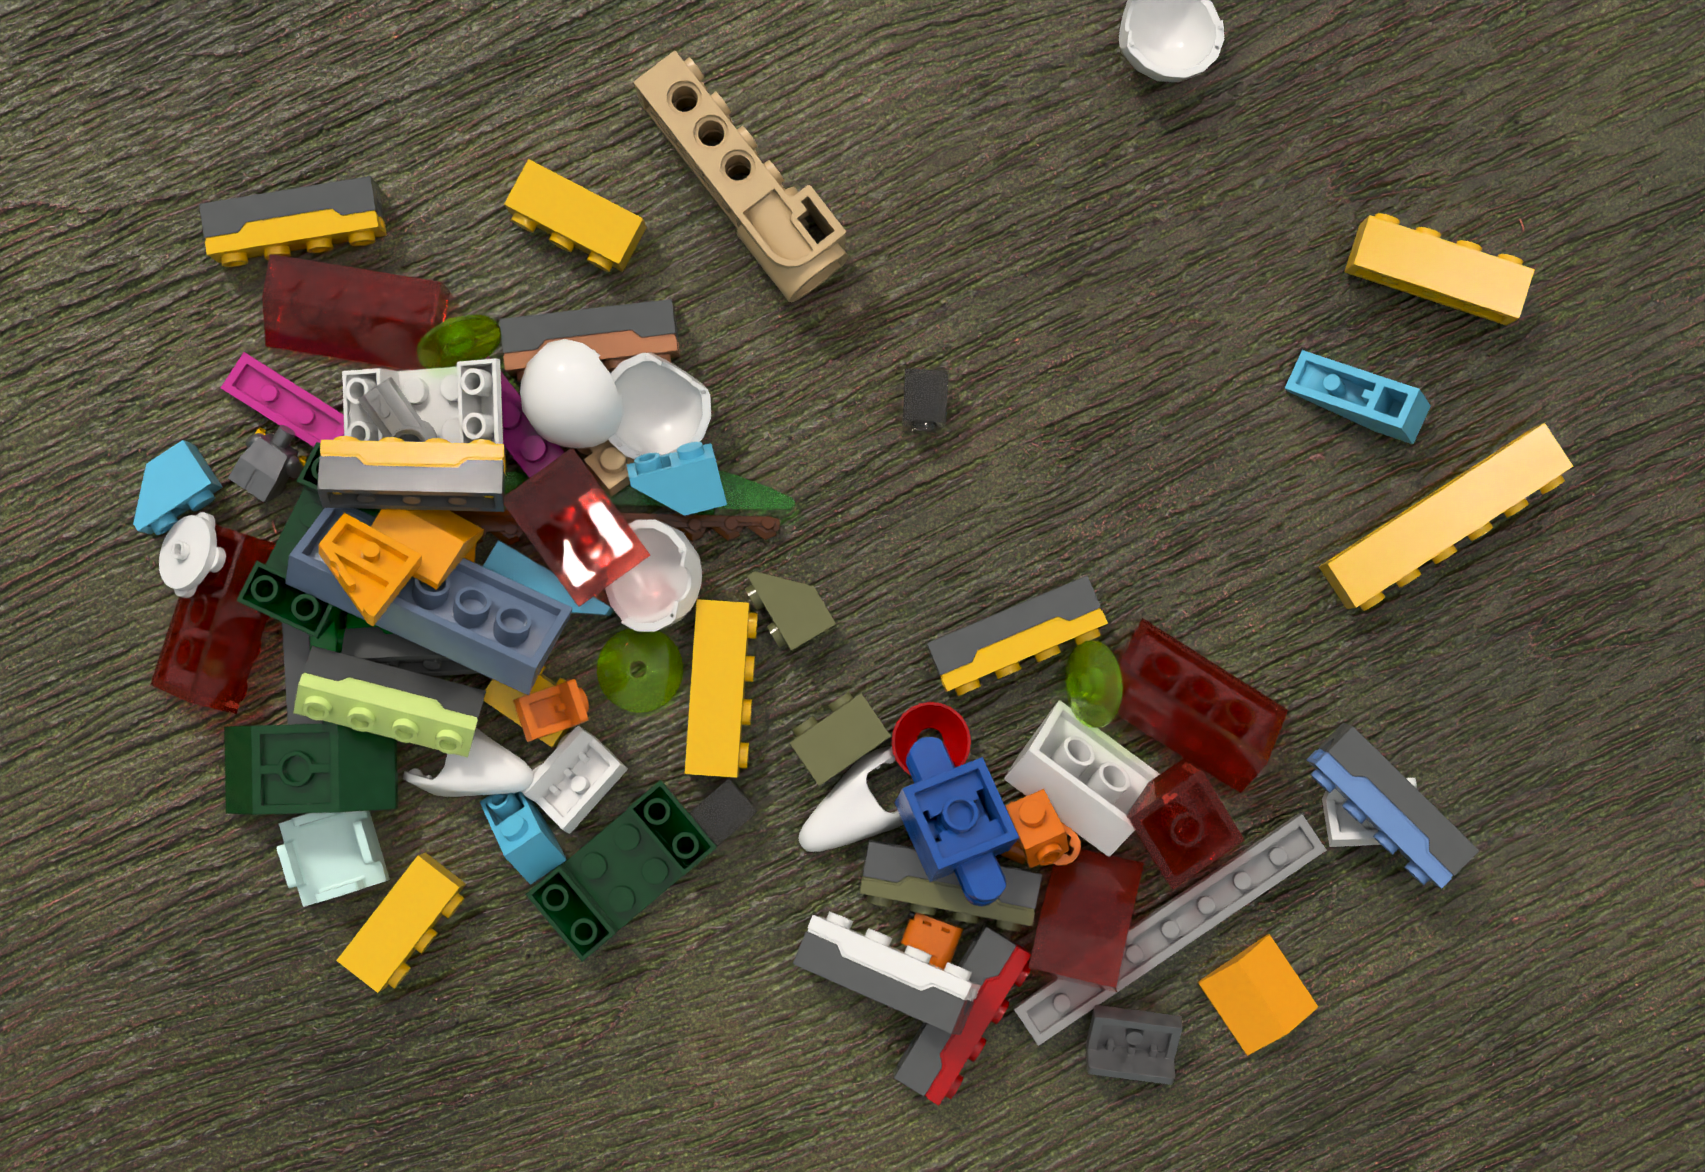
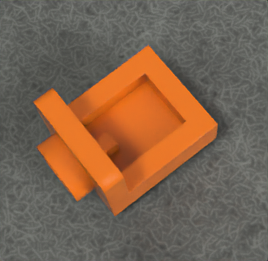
(552, 710)
(1038, 829)

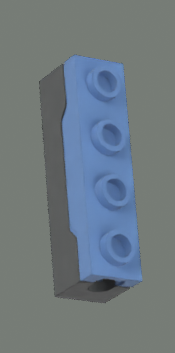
(1392, 805)

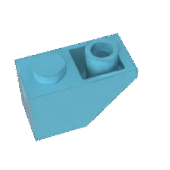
(681, 480)
(172, 486)
(523, 834)

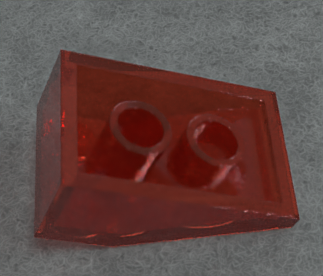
(575, 527)
(1087, 920)

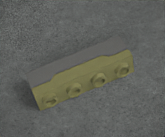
(898, 875)

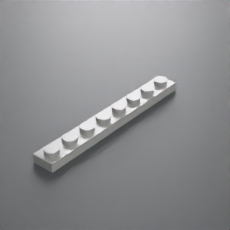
(1179, 923)

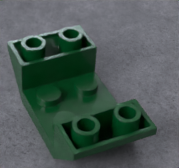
(266, 585)
(308, 769)
(621, 870)

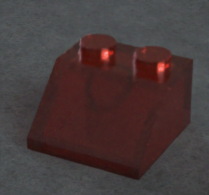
(1183, 822)

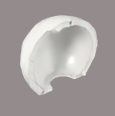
(1171, 37)
(570, 395)
(660, 406)
(661, 586)

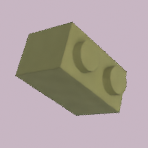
(838, 738)

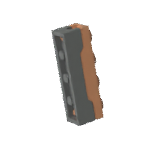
(611, 331)

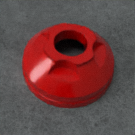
(931, 715)

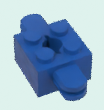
(956, 820)

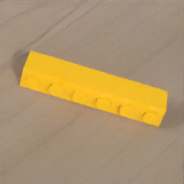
(1445, 517)

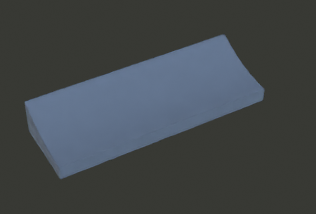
(469, 619)

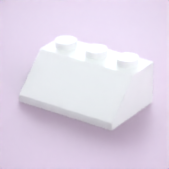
(1084, 776)

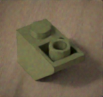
(793, 606)

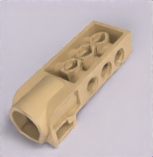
(759, 206)

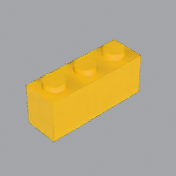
(574, 217)
(403, 923)

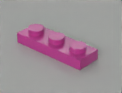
(283, 401)

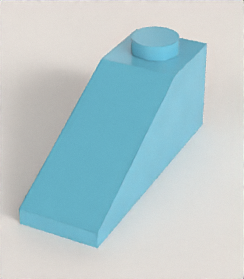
(1360, 396)
(531, 574)

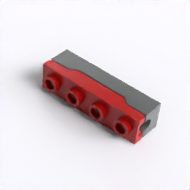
(935, 1056)

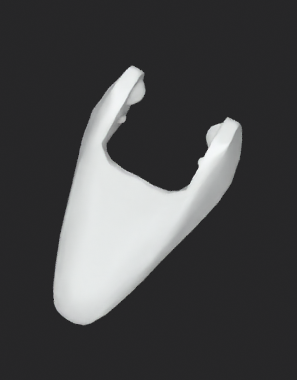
(486, 771)
(850, 809)

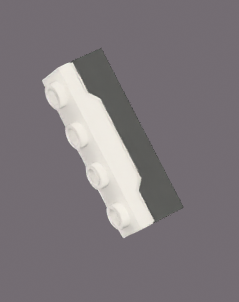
(887, 974)

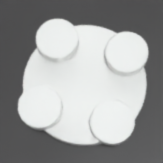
(190, 553)

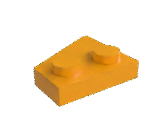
(367, 565)

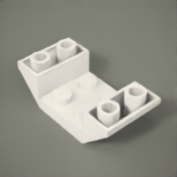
(456, 401)

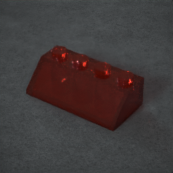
(349, 312)
(212, 634)
(1196, 707)

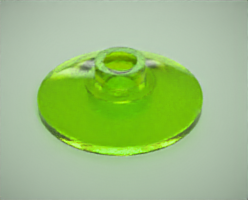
(459, 340)
(662, 674)
(1093, 684)

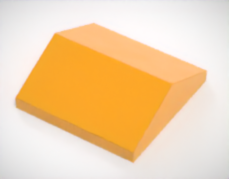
(436, 534)
(1258, 995)

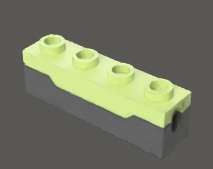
(389, 701)

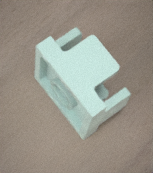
(331, 854)

